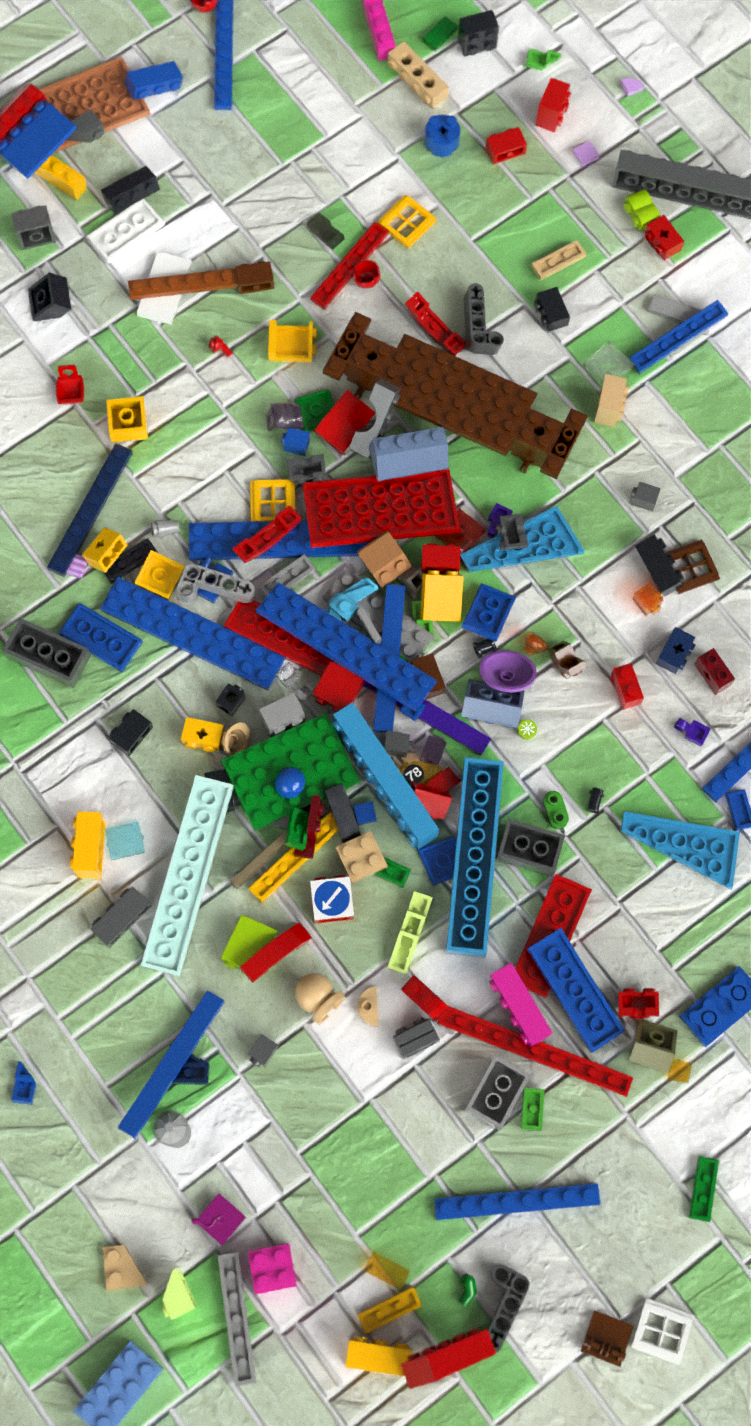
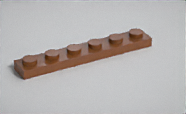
(182, 284)

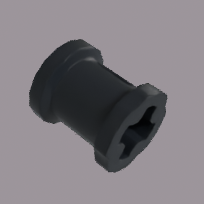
(484, 647)

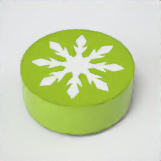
(527, 729)

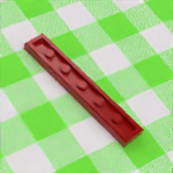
(344, 270)

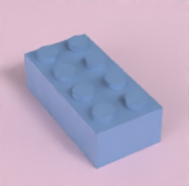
(119, 1387)

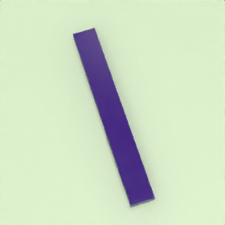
(448, 725)

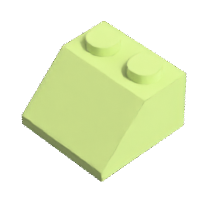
(177, 1296)

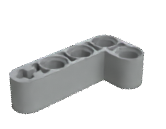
(216, 587)

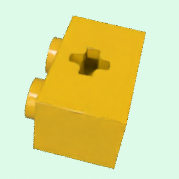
(104, 549)
(194, 728)

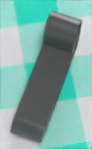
(477, 338)
(501, 1310)

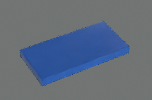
(101, 637)

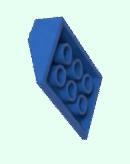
(35, 138)

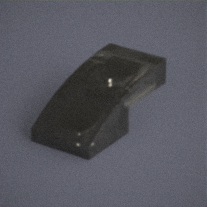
(325, 231)

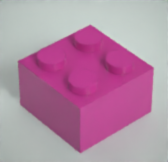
(272, 1268)

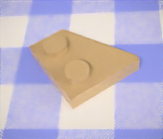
(121, 1269)

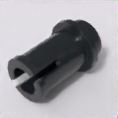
(595, 800)

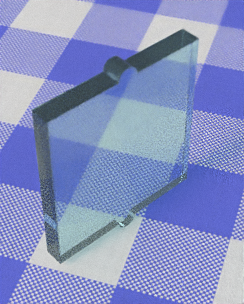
(125, 840)

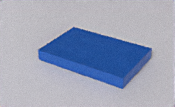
(488, 612)

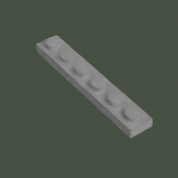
(236, 1319)

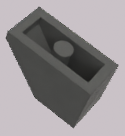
(88, 128)

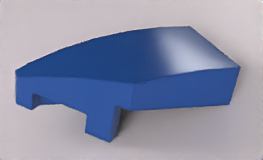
(24, 1086)

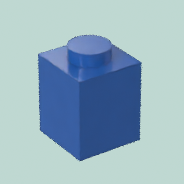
(296, 441)

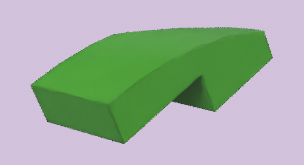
(540, 60)
(426, 624)

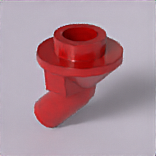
(216, 344)

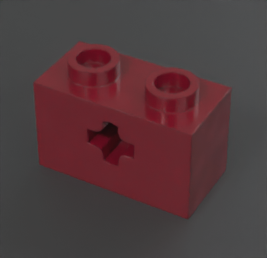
(714, 671)

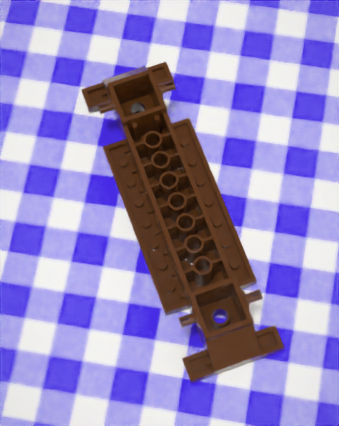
(457, 396)

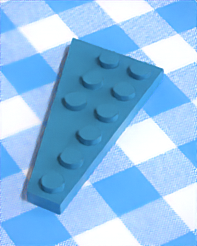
(547, 539)
(696, 846)

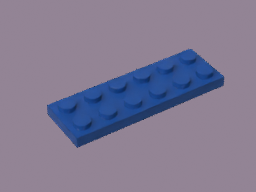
(575, 990)

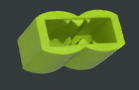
(641, 209)

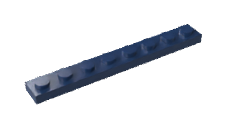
(90, 509)

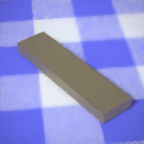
(259, 861)

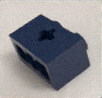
(678, 640)

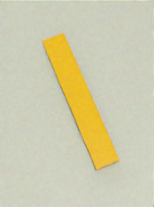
(288, 864)

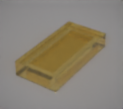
(387, 1270)

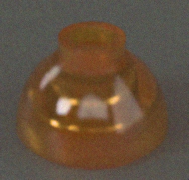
(535, 644)

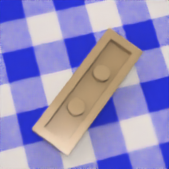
(558, 260)

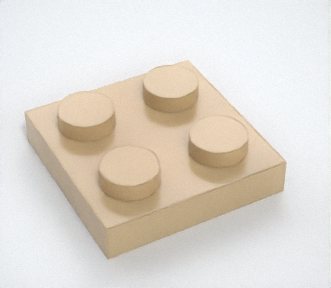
(361, 857)

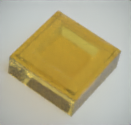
(679, 1071)

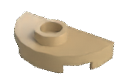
(368, 1006)

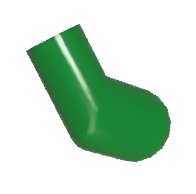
(470, 1289)

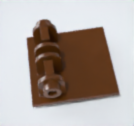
(607, 1338)

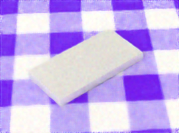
(125, 230)
(164, 307)

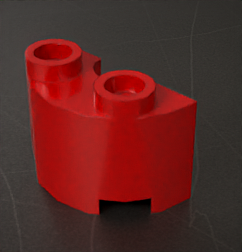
(638, 1003)

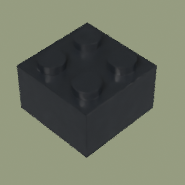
(478, 33)

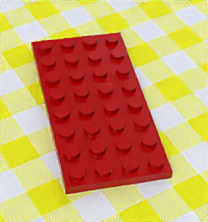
(364, 509)

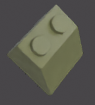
(653, 1045)

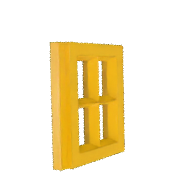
(418, 231)
(256, 497)

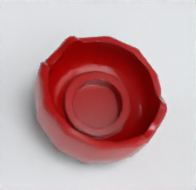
(204, 6)
(366, 274)

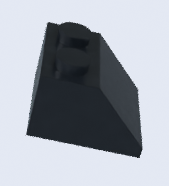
(49, 297)

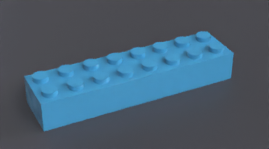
(385, 777)

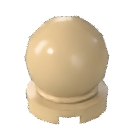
(317, 995)

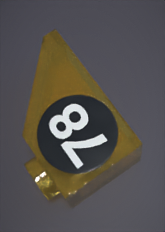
(419, 772)

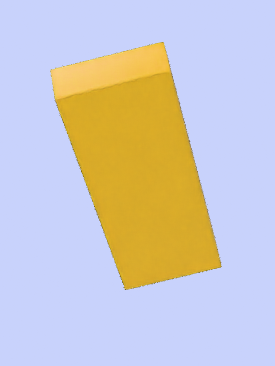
(389, 1310)

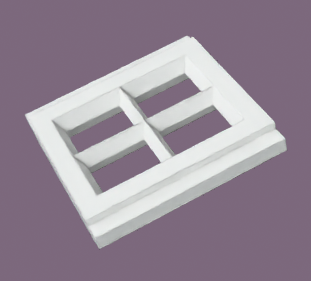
(668, 1313)

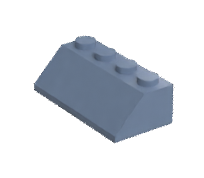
(409, 453)

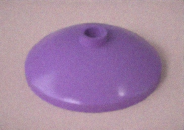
(507, 671)

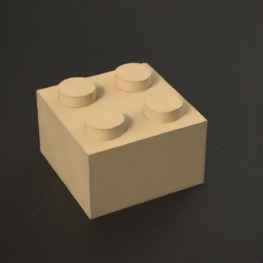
(611, 400)

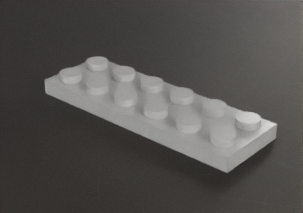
(413, 636)

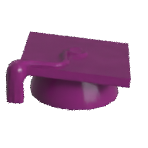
(220, 1219)

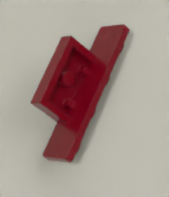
(313, 827)

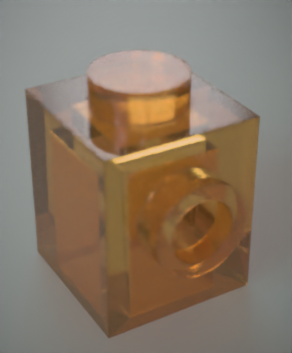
(648, 599)

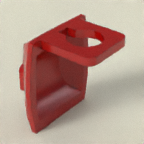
(69, 388)

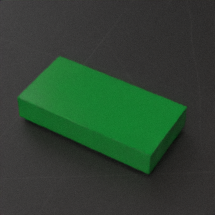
(440, 33)

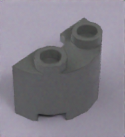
(307, 469)
(512, 532)

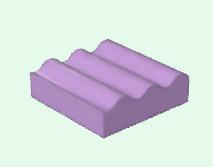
(586, 153)
(77, 567)

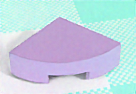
(631, 86)

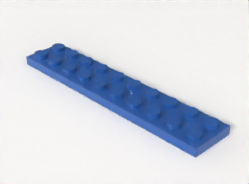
(219, 539)
(192, 633)
(346, 646)

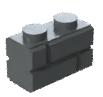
(415, 1038)

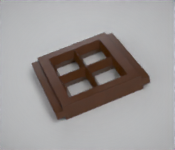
(699, 581)

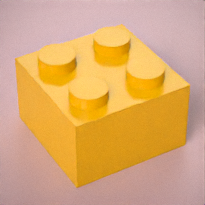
(127, 419)

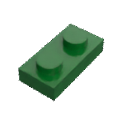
(297, 829)

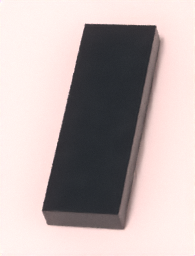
(130, 560)
(342, 812)

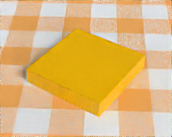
(159, 575)

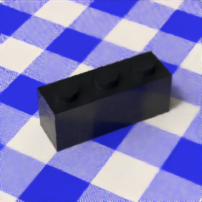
(130, 189)
(660, 565)

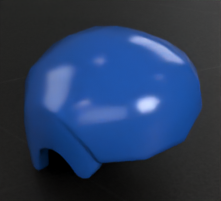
(289, 782)

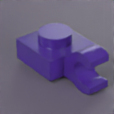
(494, 518)
(694, 732)

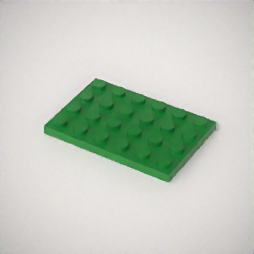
(308, 747)

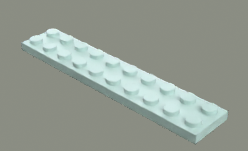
(187, 875)

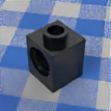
(230, 707)

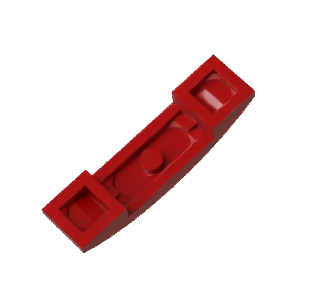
(433, 325)
(268, 536)
(275, 951)

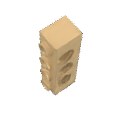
(418, 75)

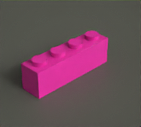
(379, 27)
(520, 1005)

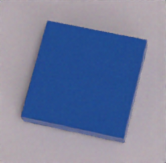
(439, 860)

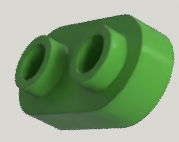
(555, 809)

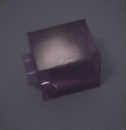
(433, 750)

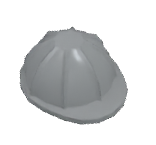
(172, 1129)

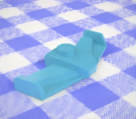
(344, 604)

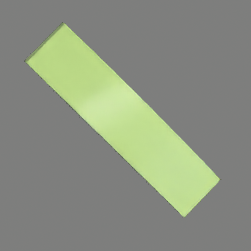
(410, 932)

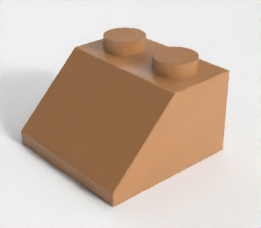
(384, 559)

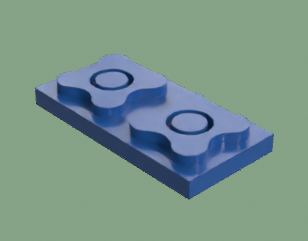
(719, 1007)

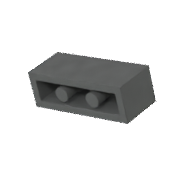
(120, 917)

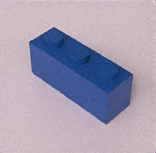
(153, 80)

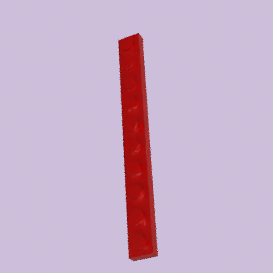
(539, 1053)

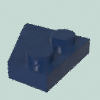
(193, 1072)

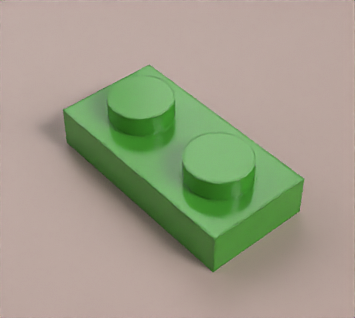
(532, 1109)

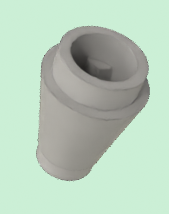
(164, 527)

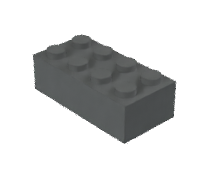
(46, 653)

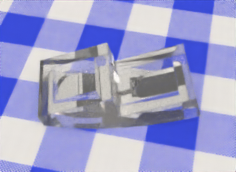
(295, 682)

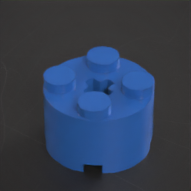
(442, 135)

